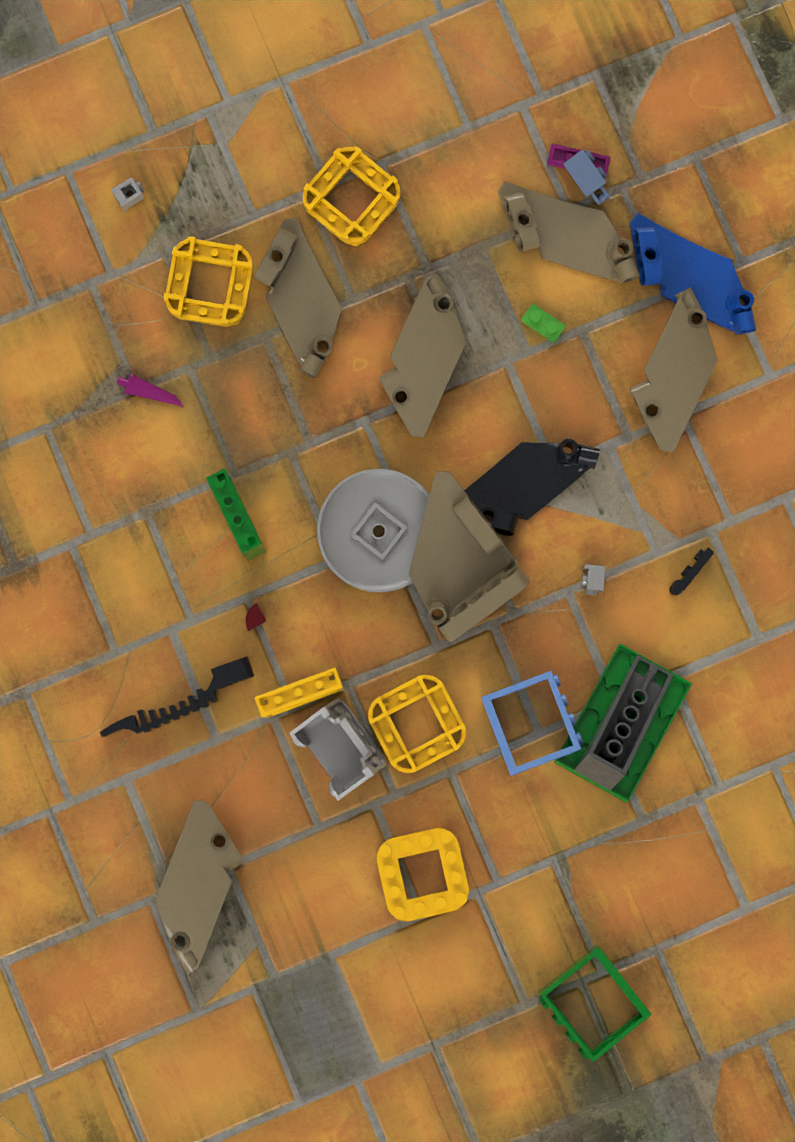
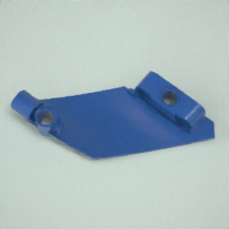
(683, 264)

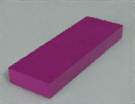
(560, 154)

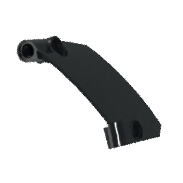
(529, 481)

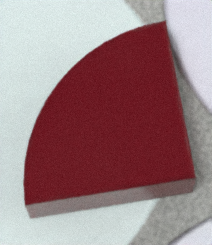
(254, 617)

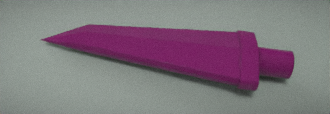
(144, 389)

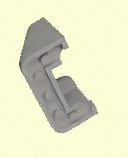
(340, 747)

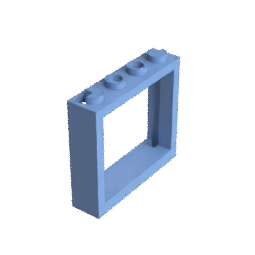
(567, 718)

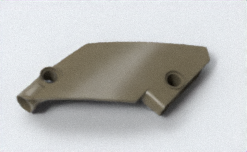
(568, 234)
(300, 297)
(425, 356)
(676, 372)
(196, 884)

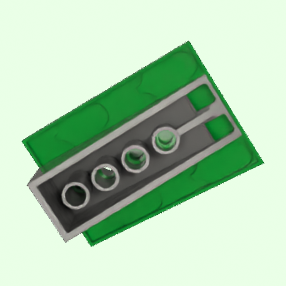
(624, 722)

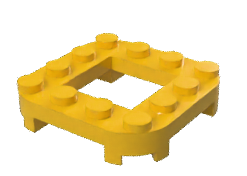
(369, 172)
(212, 253)
(444, 710)
(430, 904)

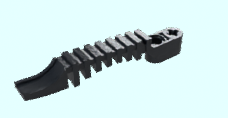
(222, 677)

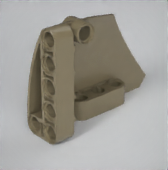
(461, 561)

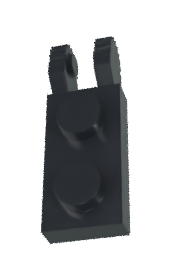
(691, 571)

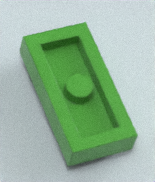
(543, 323)

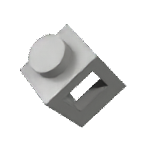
(123, 189)
(593, 579)

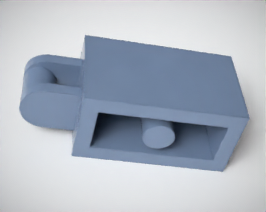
(587, 175)

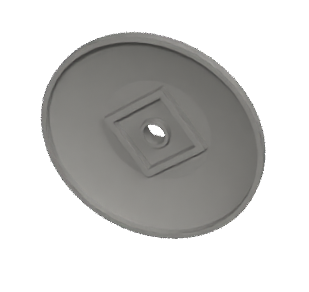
(348, 522)

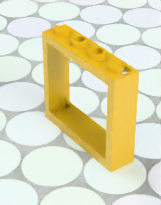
(299, 693)

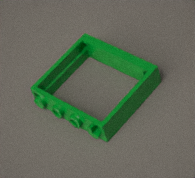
(235, 514)
(572, 1034)

